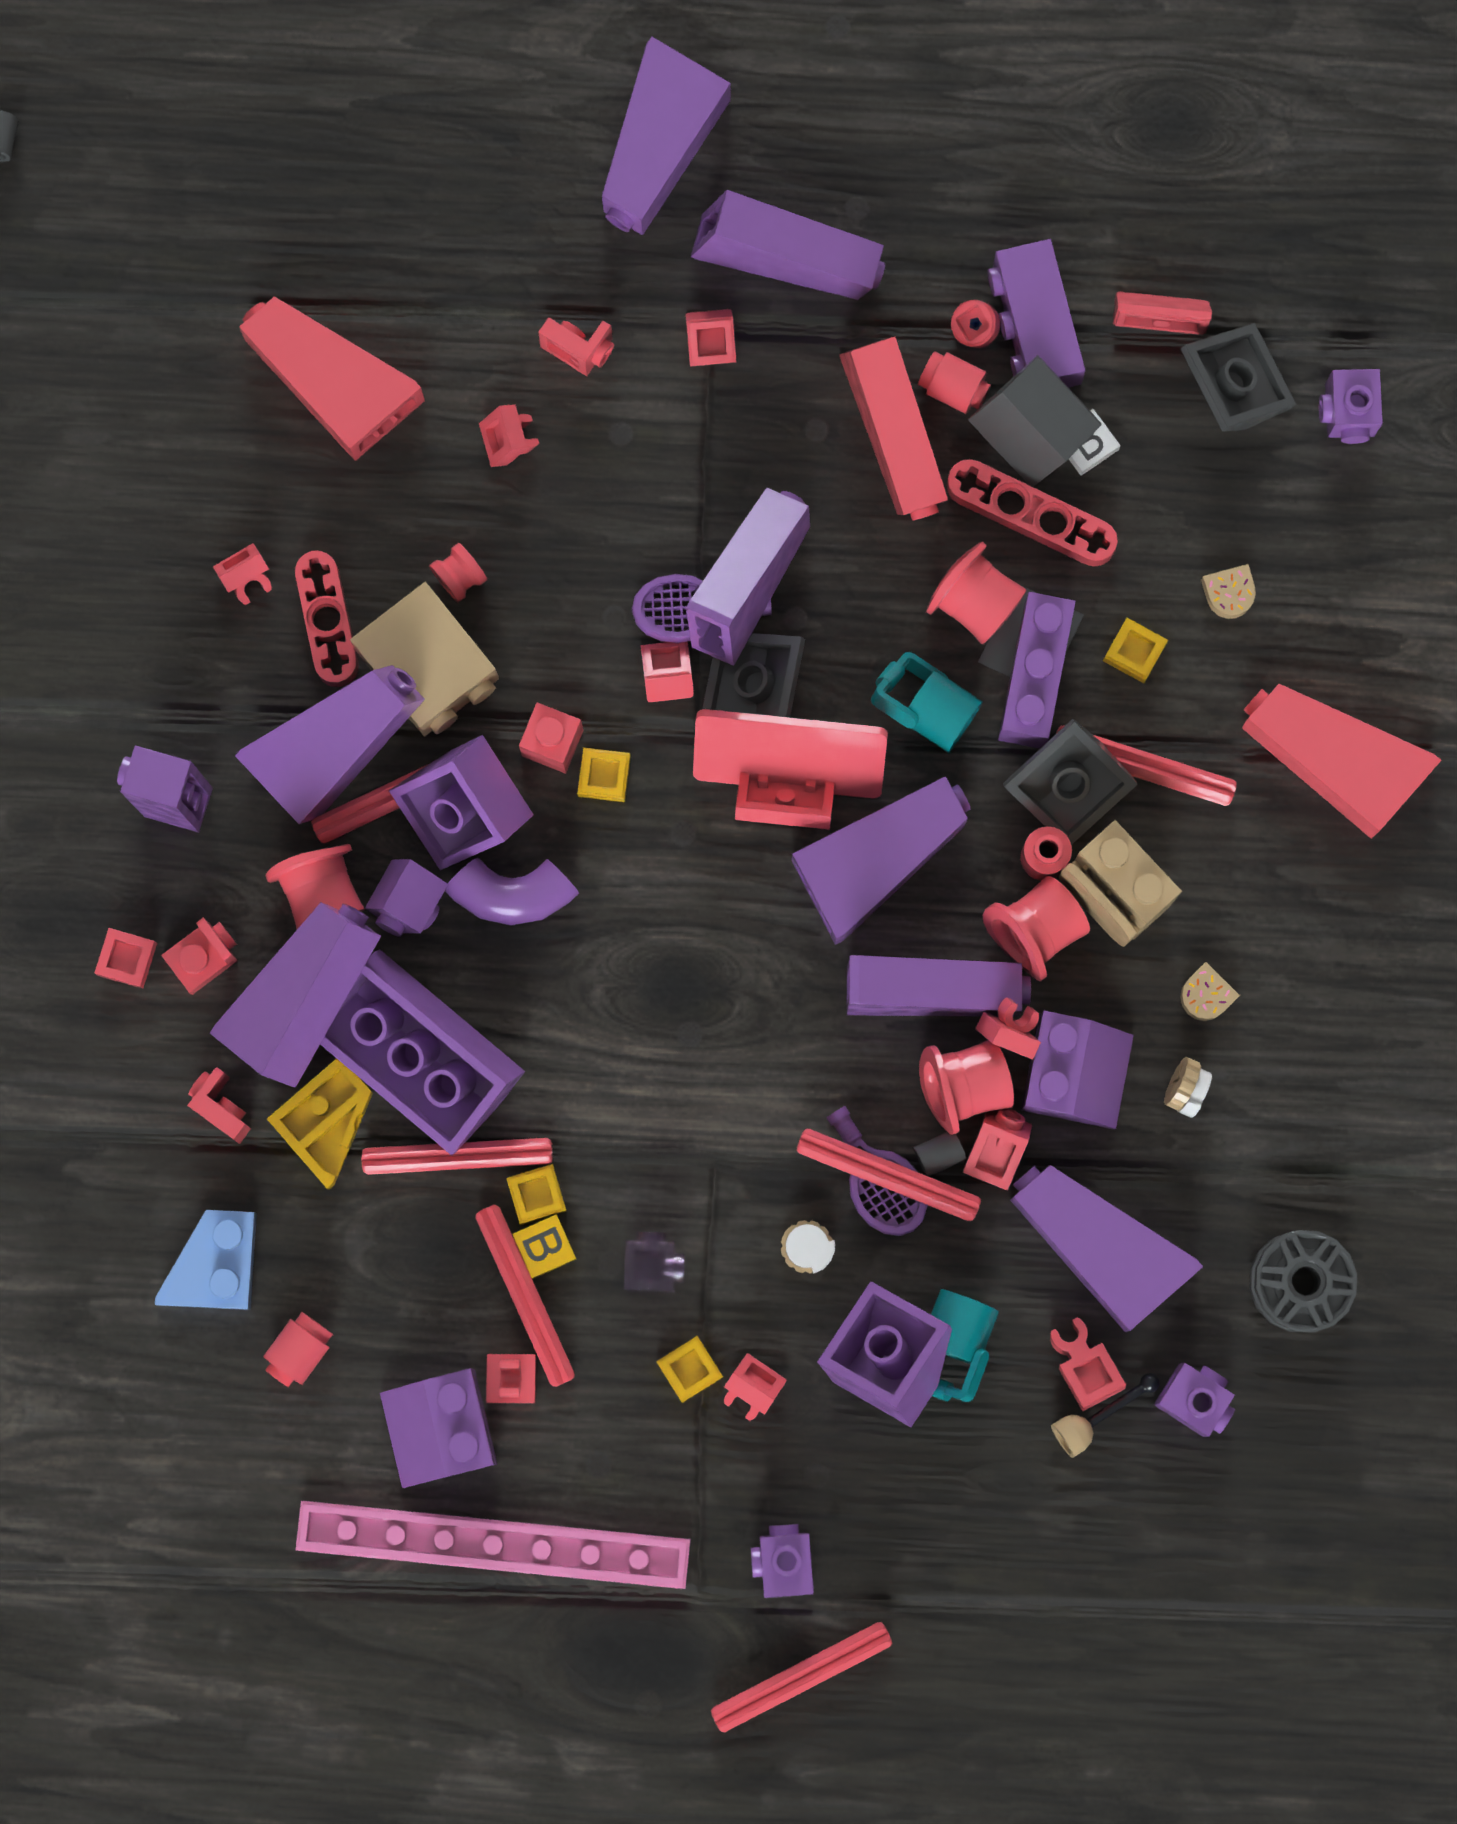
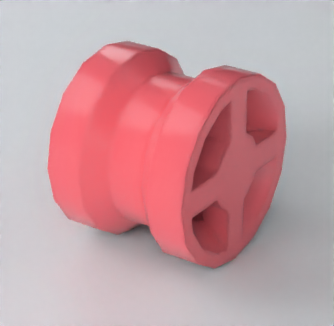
(458, 572)

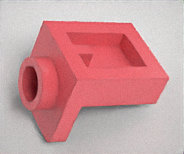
(570, 346)
(201, 955)
(224, 1114)
(998, 1147)

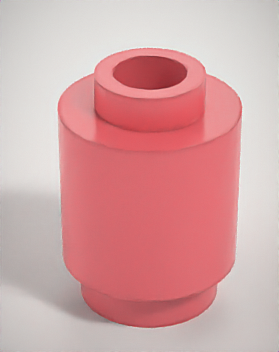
(954, 382)
(1039, 866)
(297, 1350)

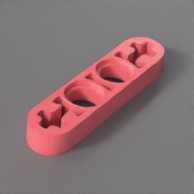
(1028, 519)

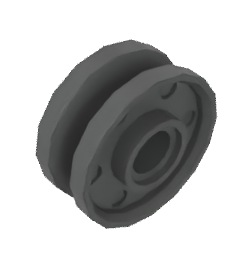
(1332, 1274)

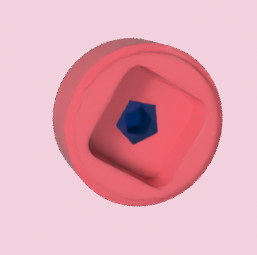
(975, 323)

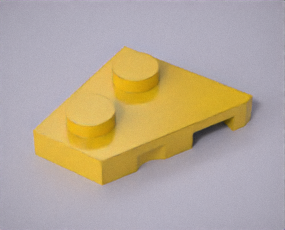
(324, 1120)

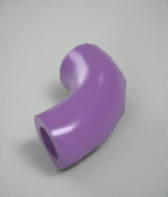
(511, 899)

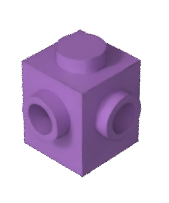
(1352, 405)
(406, 898)
(1197, 1399)
(783, 1562)

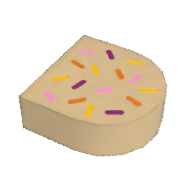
(1230, 591)
(1206, 994)

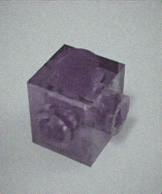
(652, 1264)

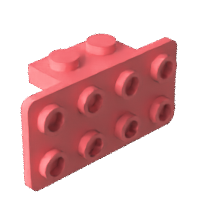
(788, 764)

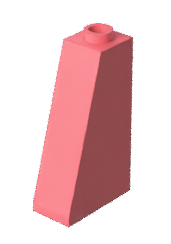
(333, 378)
(895, 427)
(1338, 756)

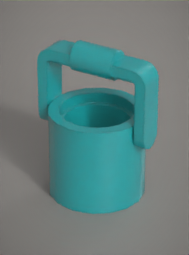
(938, 710)
(970, 1333)

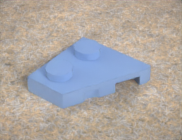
(214, 1264)

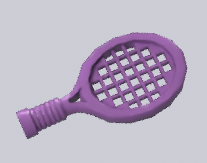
(646, 595)
(851, 1135)

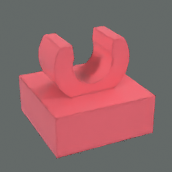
(504, 435)
(242, 568)
(1011, 1033)
(511, 1378)
(755, 1385)

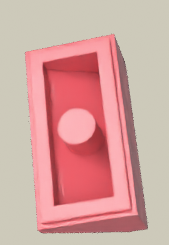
(1161, 313)

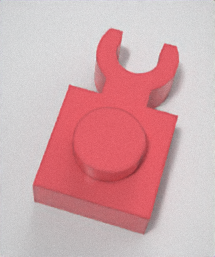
(1088, 1371)

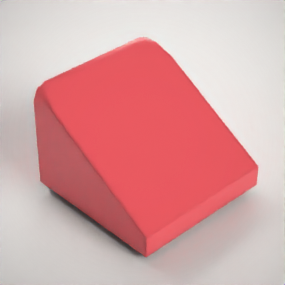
(710, 337)
(667, 671)

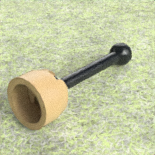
(1076, 1432)

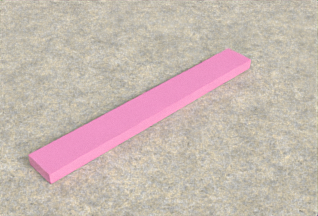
(493, 1544)

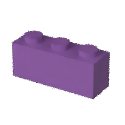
(1036, 310)
(1036, 670)
(165, 788)

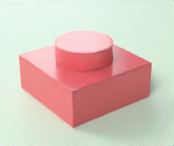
(125, 958)

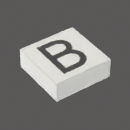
(1095, 449)

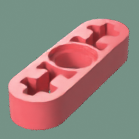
(332, 583)

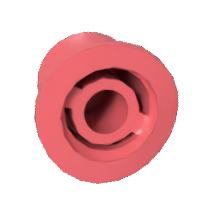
(976, 594)
(315, 879)
(1037, 925)
(965, 1083)

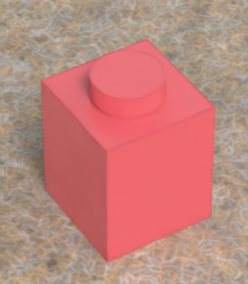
(551, 738)

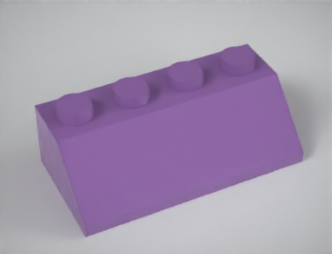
(419, 1054)

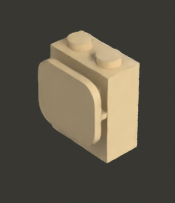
(434, 651)
(1119, 884)

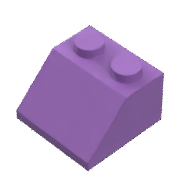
(462, 803)
(1077, 1070)
(888, 1354)
(438, 1428)

